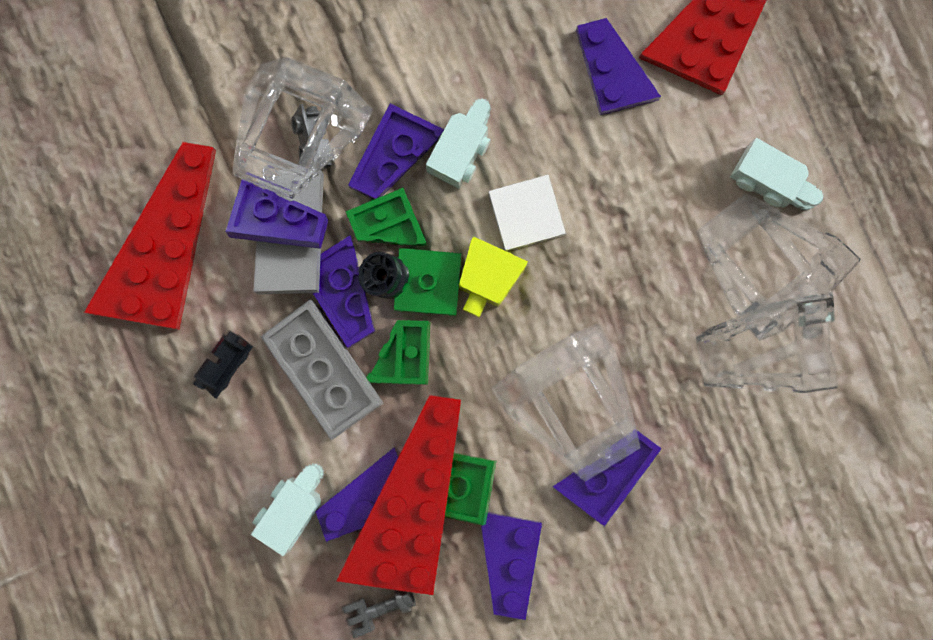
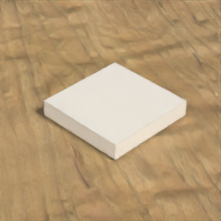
(526, 213)

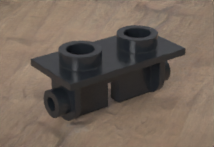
(232, 352)

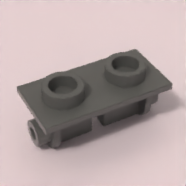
(302, 124)

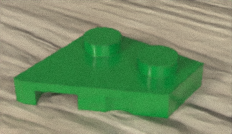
(387, 221)
(405, 355)

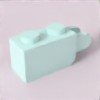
(460, 145)
(775, 177)
(290, 511)

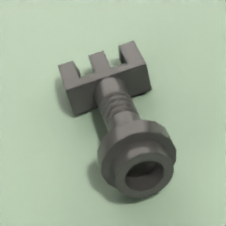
(402, 600)

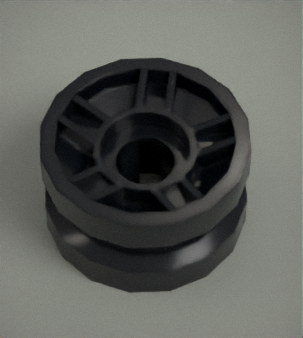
(375, 267)

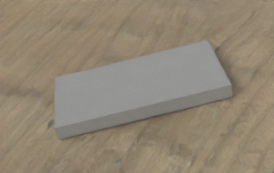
(290, 267)
(321, 369)

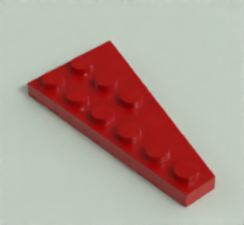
(705, 41)
(157, 258)
(406, 523)

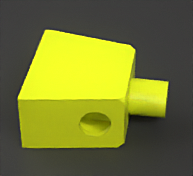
(488, 275)

